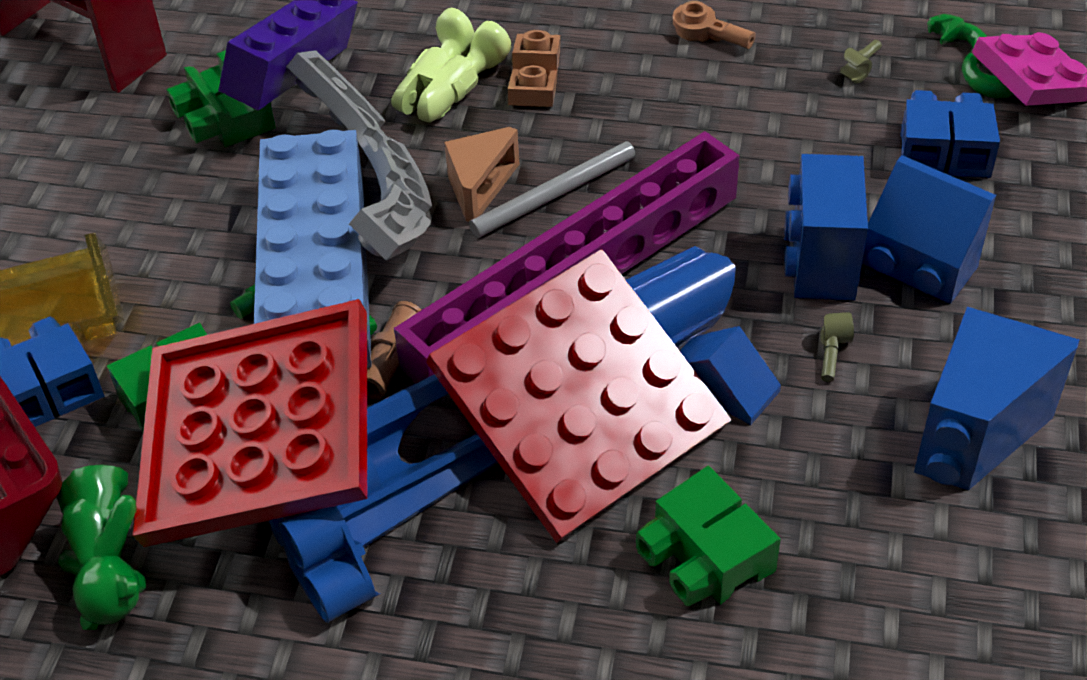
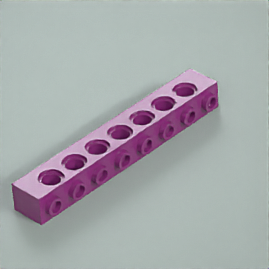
(624, 223)

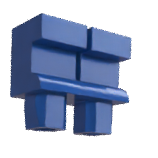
(962, 127)
(59, 361)

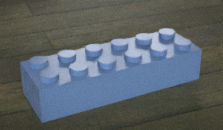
(304, 236)

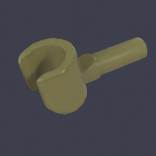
(858, 62)
(837, 330)

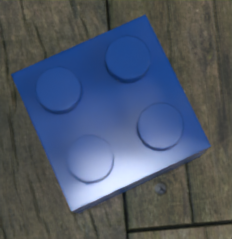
(826, 226)

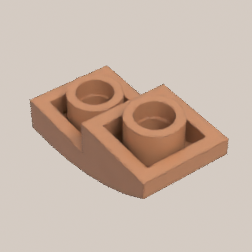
(534, 69)

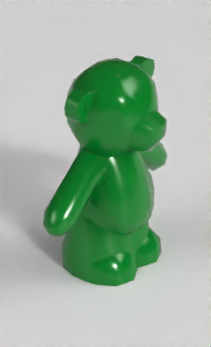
(96, 527)

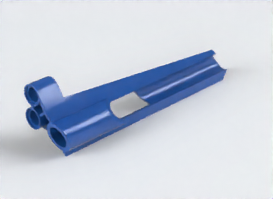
(327, 544)

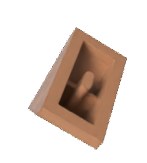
(481, 167)

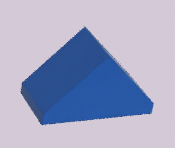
(733, 372)

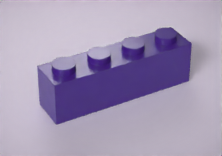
(258, 57)

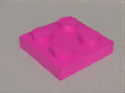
(1033, 68)

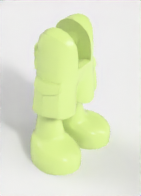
(451, 71)

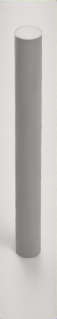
(551, 189)

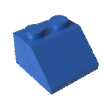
(928, 229)

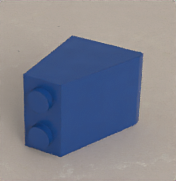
(991, 396)

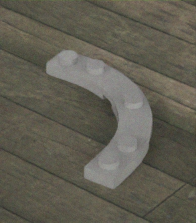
(401, 214)

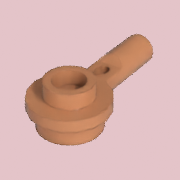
(698, 22)

